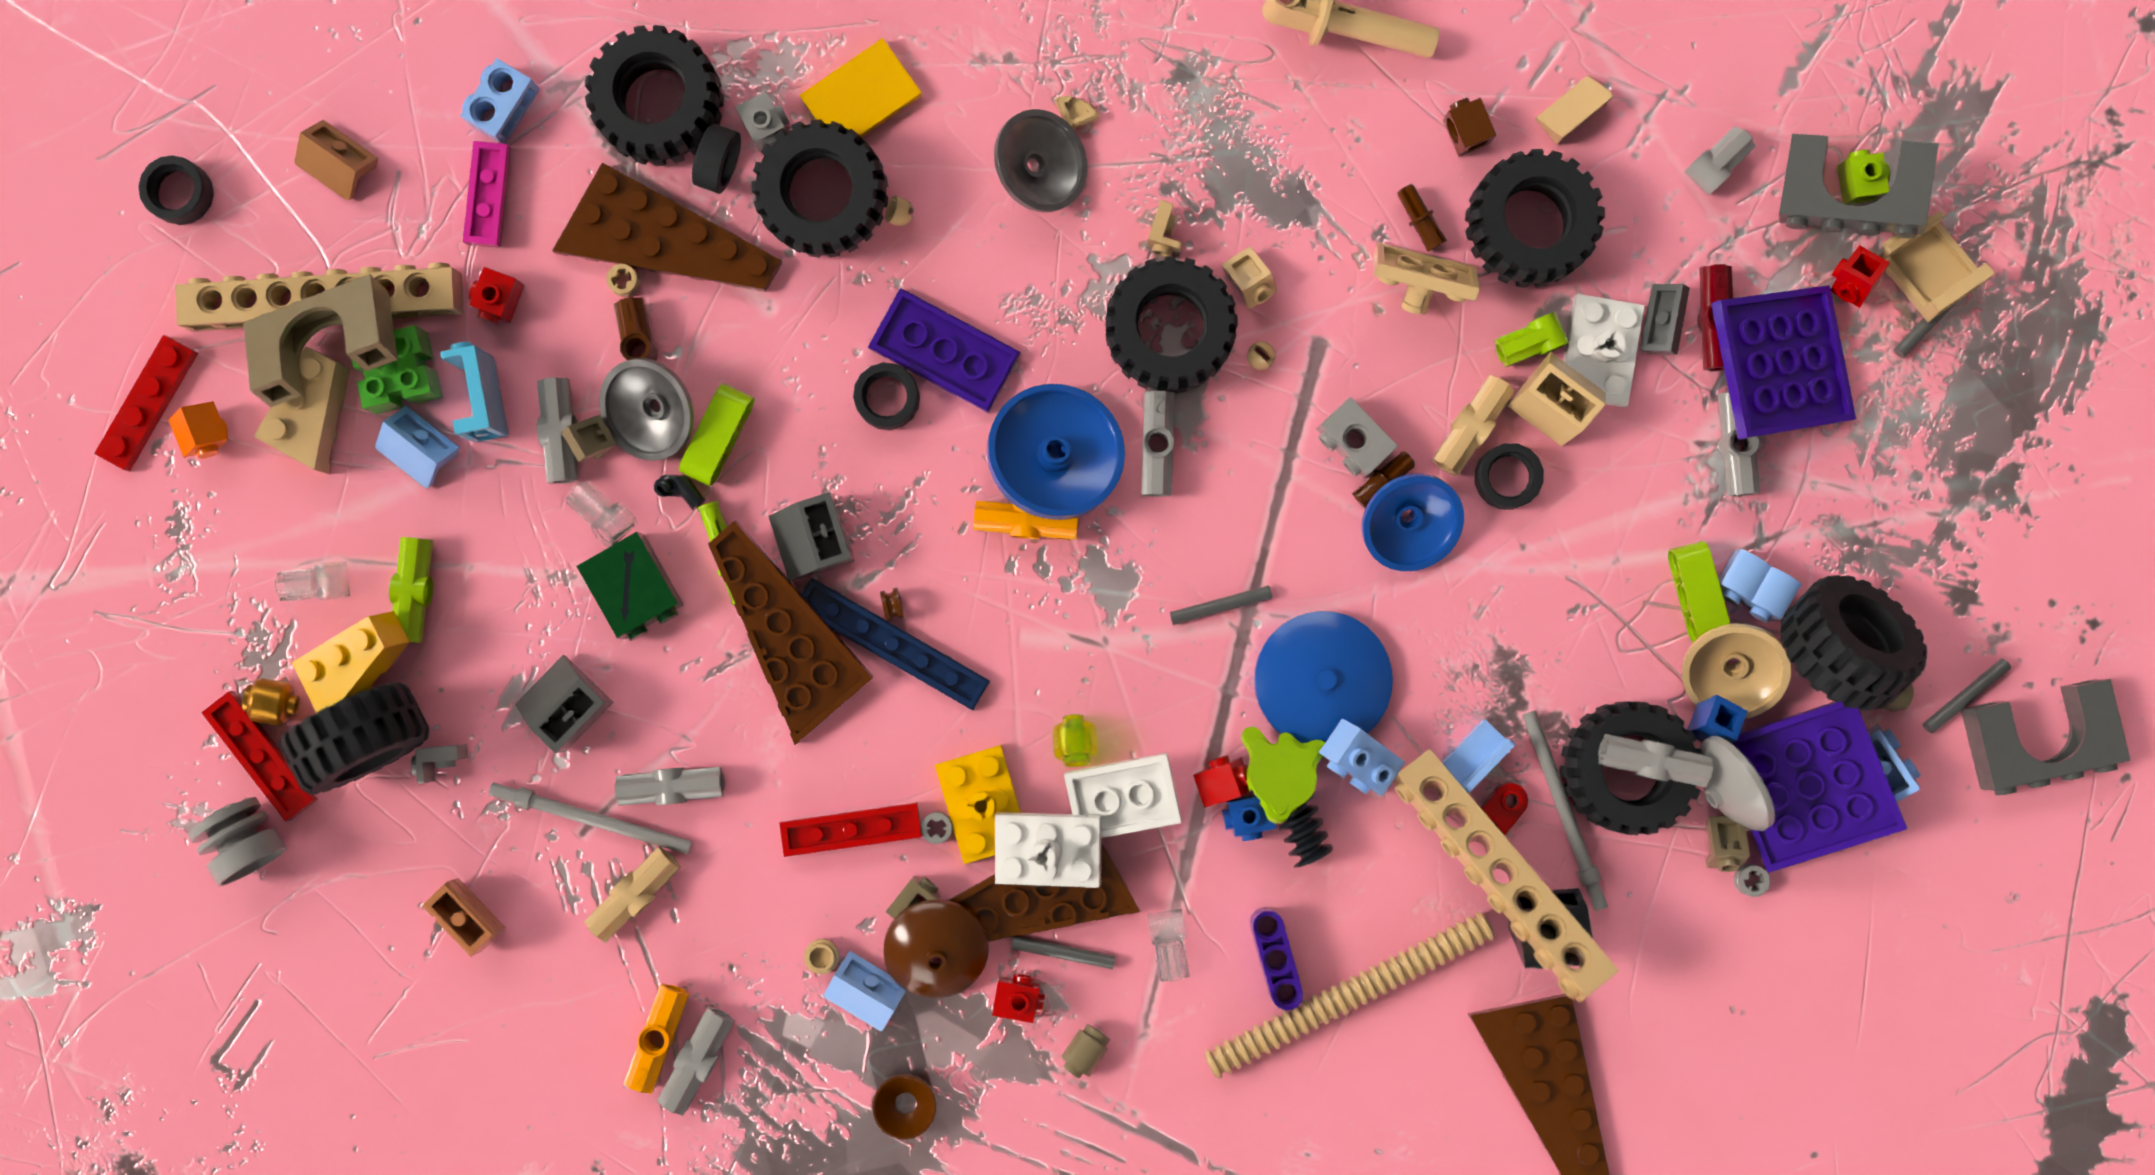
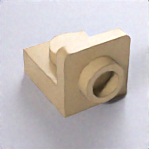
(1164, 224)
(1250, 277)

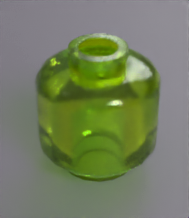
(1075, 741)

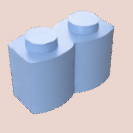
(1757, 586)

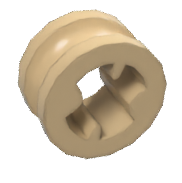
(615, 274)

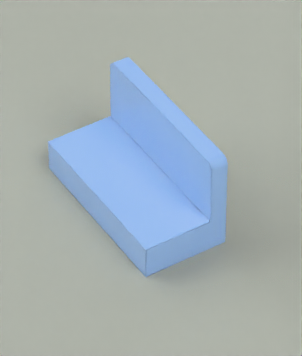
(415, 446)
(1477, 755)
(864, 991)

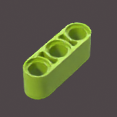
(716, 434)
(1697, 588)

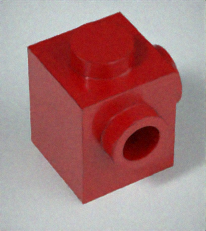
(1858, 276)
(495, 295)
(1222, 781)
(1018, 998)

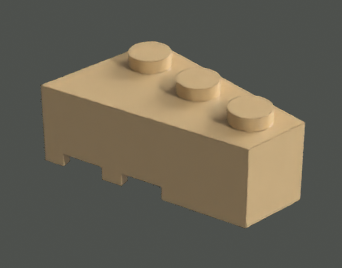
(308, 423)

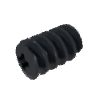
(1305, 836)

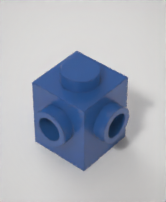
(1717, 718)
(1246, 818)

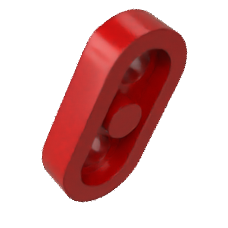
(1497, 809)

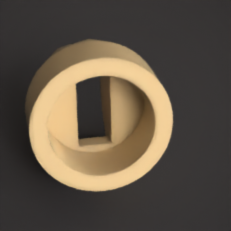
(899, 211)
(1256, 360)

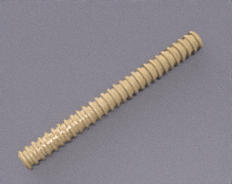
(1349, 994)

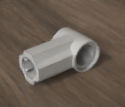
(1715, 164)

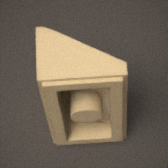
(1573, 108)

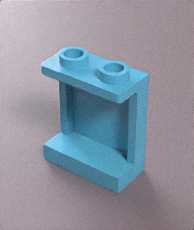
(484, 393)

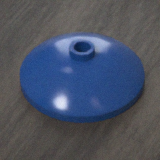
(1424, 534)

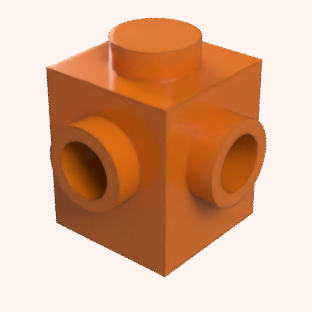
(199, 430)

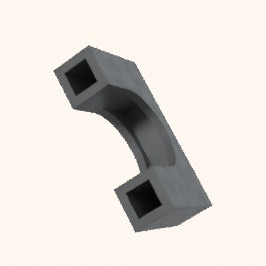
(1899, 211)
(2093, 740)

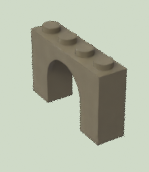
(278, 337)

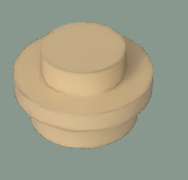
(821, 956)

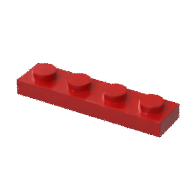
(146, 403)
(258, 755)
(850, 829)

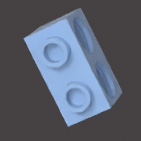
(508, 105)

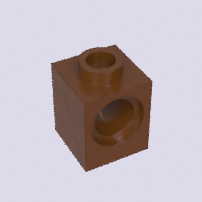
(1469, 125)

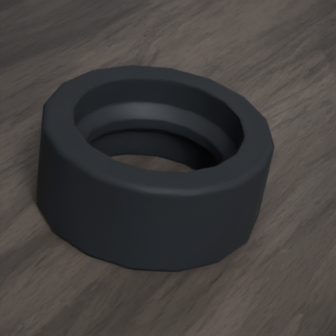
(716, 158)
(153, 177)
(889, 370)
(1527, 457)

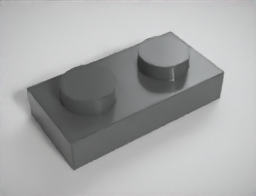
(1664, 319)

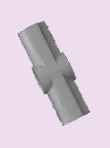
(555, 416)
(1157, 421)
(1740, 467)
(1655, 760)
(669, 786)
(695, 1061)

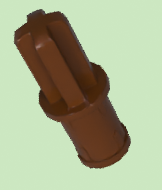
(1421, 218)
(1396, 468)

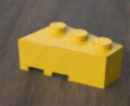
(351, 659)

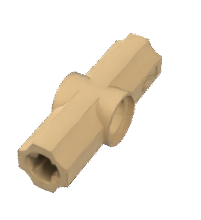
(1473, 425)
(632, 894)

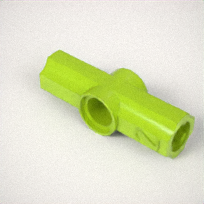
(412, 585)

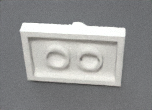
(1605, 344)
(1126, 794)
(1048, 849)

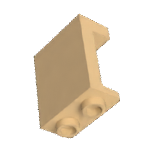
(1933, 269)

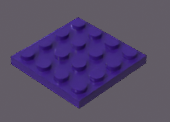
(1783, 361)
(1821, 784)

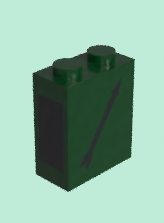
(630, 586)

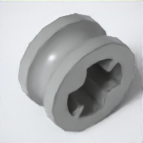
(936, 839)
(1760, 886)

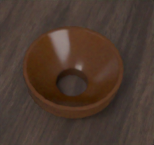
(898, 1123)

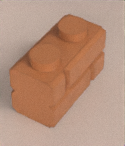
(464, 916)

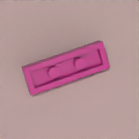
(486, 194)

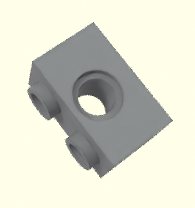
(1353, 418)

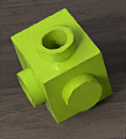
(1863, 177)

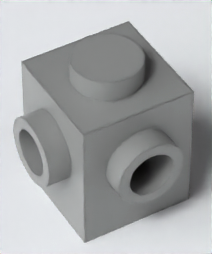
(762, 119)

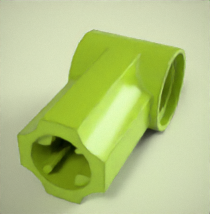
(1538, 337)

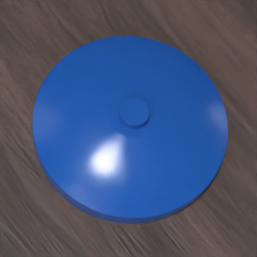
(1055, 451)
(1320, 672)

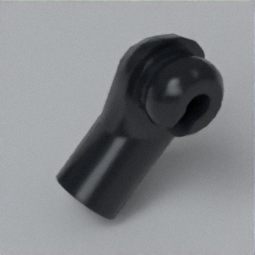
(679, 486)

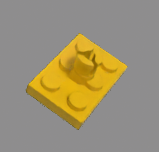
(974, 792)

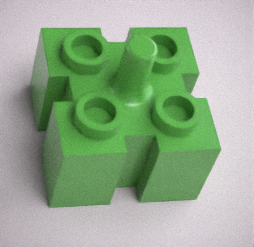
(403, 378)

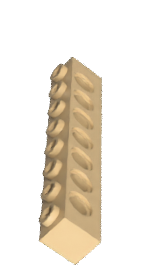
(197, 297)
(1547, 909)

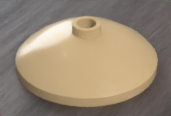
(1752, 682)

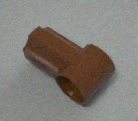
(634, 327)

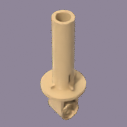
(1333, 16)

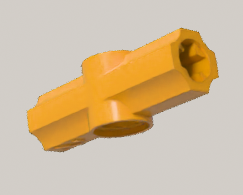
(1011, 520)
(650, 1058)

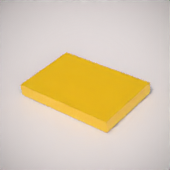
(863, 91)

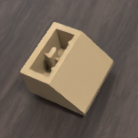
(1558, 400)

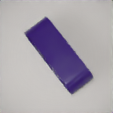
(1287, 971)

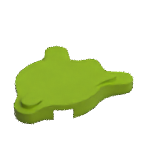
(1281, 772)

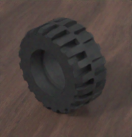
(626, 62)
(788, 156)
(1565, 187)
(1180, 280)
(1853, 642)
(354, 737)
(1586, 777)

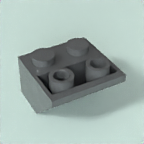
(811, 536)
(562, 705)

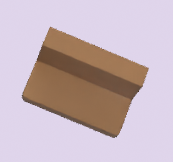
(333, 158)

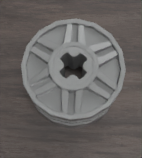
(236, 840)

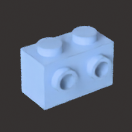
(1361, 757)
(1900, 773)

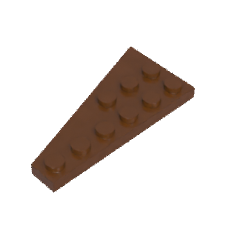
(641, 228)
(794, 645)
(1029, 909)
(1547, 1072)

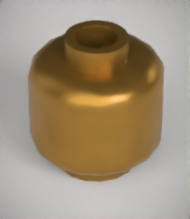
(270, 702)

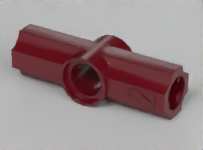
(1714, 286)

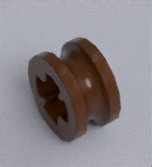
(892, 604)

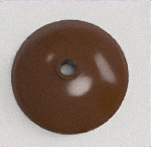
(931, 931)

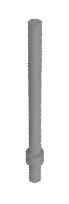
(526, 799)
(1588, 874)

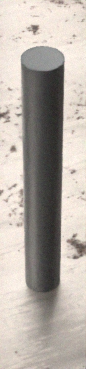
(1917, 335)
(1221, 605)
(1966, 696)
(1063, 952)

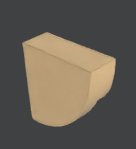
(1076, 111)

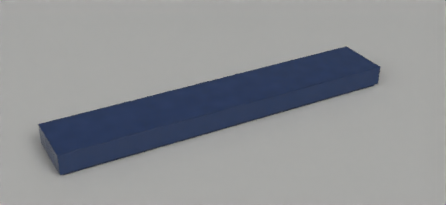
(896, 645)

